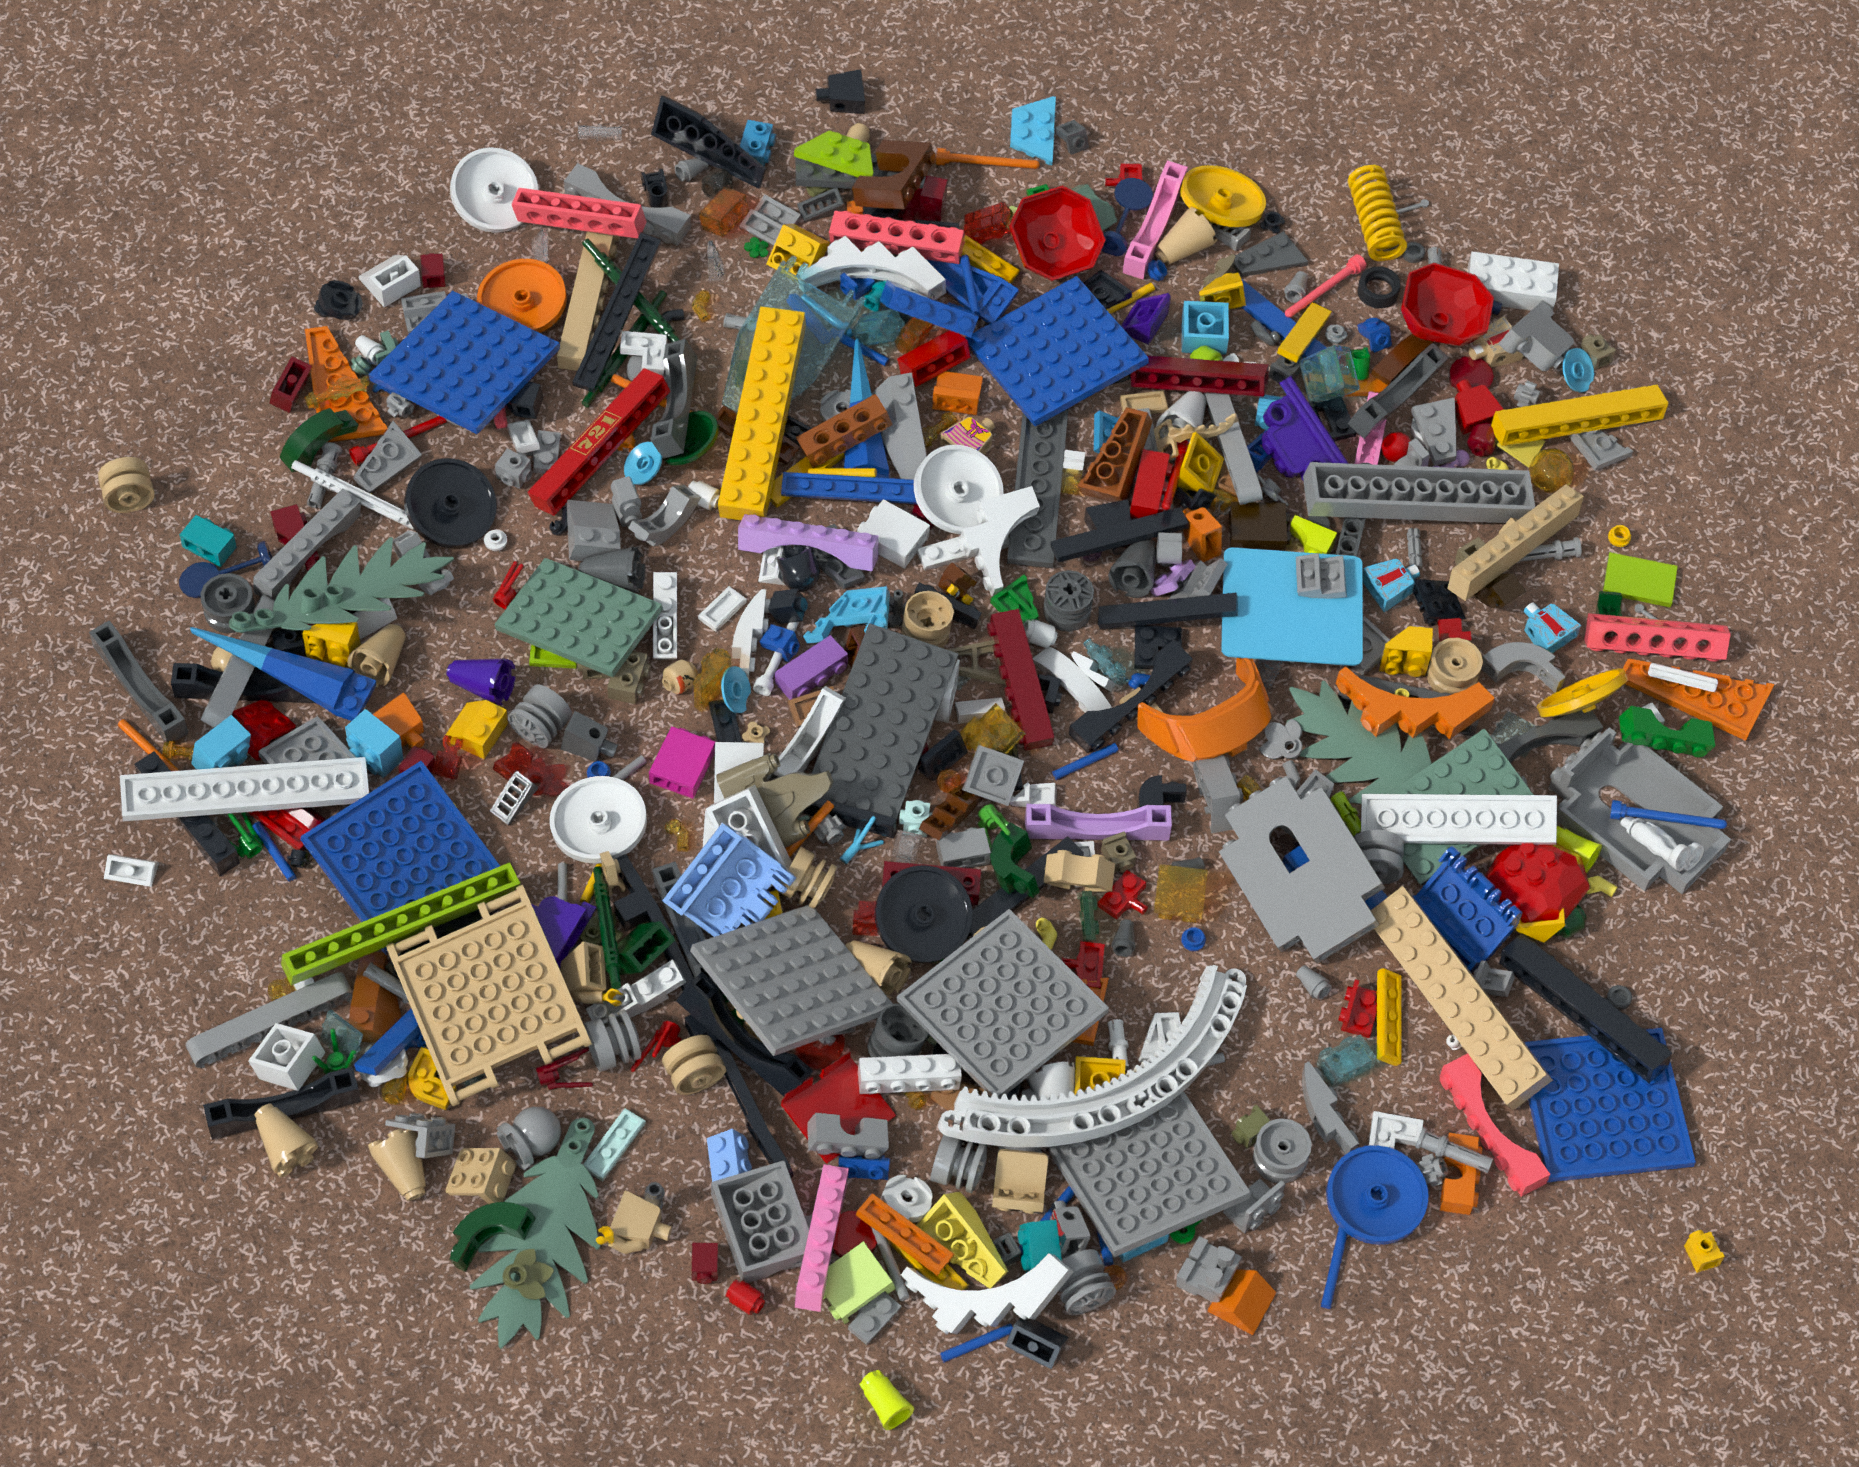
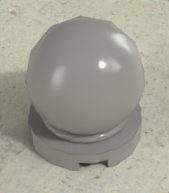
(532, 1134)

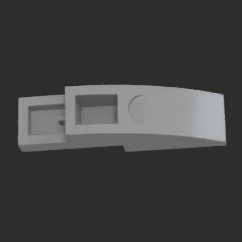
(1321, 1105)

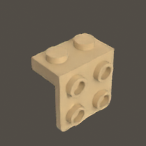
(482, 1174)
(1020, 1181)

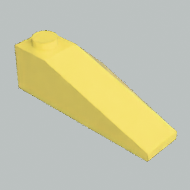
(961, 1231)

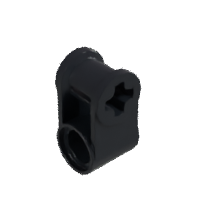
(655, 188)

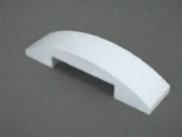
(1072, 679)

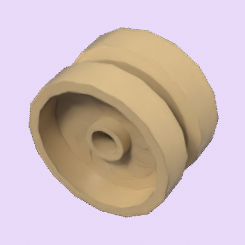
(126, 485)
(1454, 666)
(693, 1064)

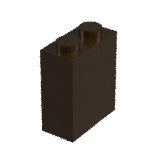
(1259, 526)

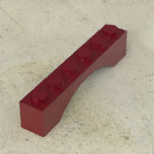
(287, 524)

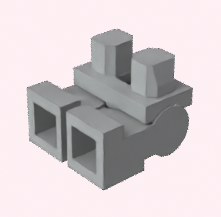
(1208, 1270)

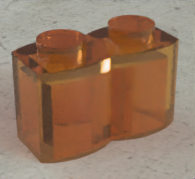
(913, 335)

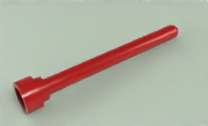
(359, 454)
(1174, 478)

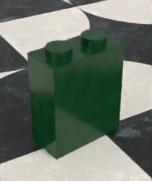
(643, 946)

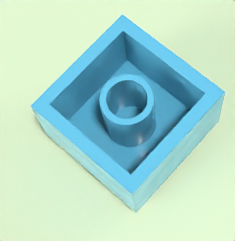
(1205, 325)
(374, 741)
(222, 746)

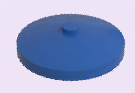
(1377, 1195)

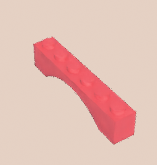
(1521, 1166)

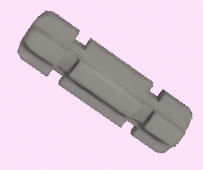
(1414, 547)

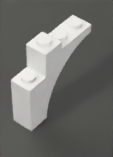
(998, 519)
(811, 734)

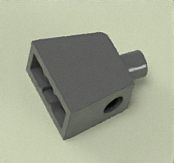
(587, 738)

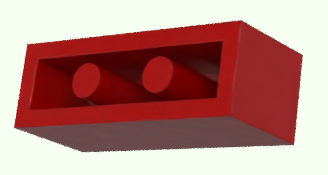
(934, 357)
(1150, 484)

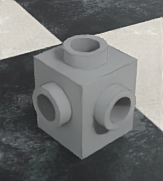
(513, 468)

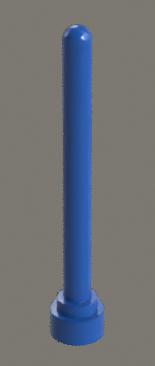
(1620, 810)

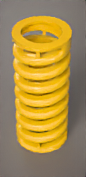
(1381, 211)

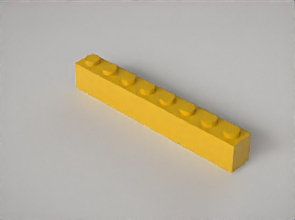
(1579, 415)

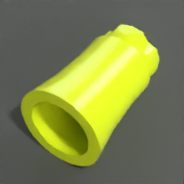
(1584, 848)
(886, 1400)

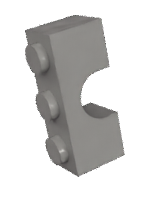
(828, 1137)

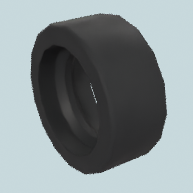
(1378, 300)

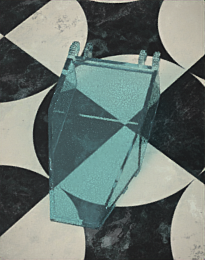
(826, 328)

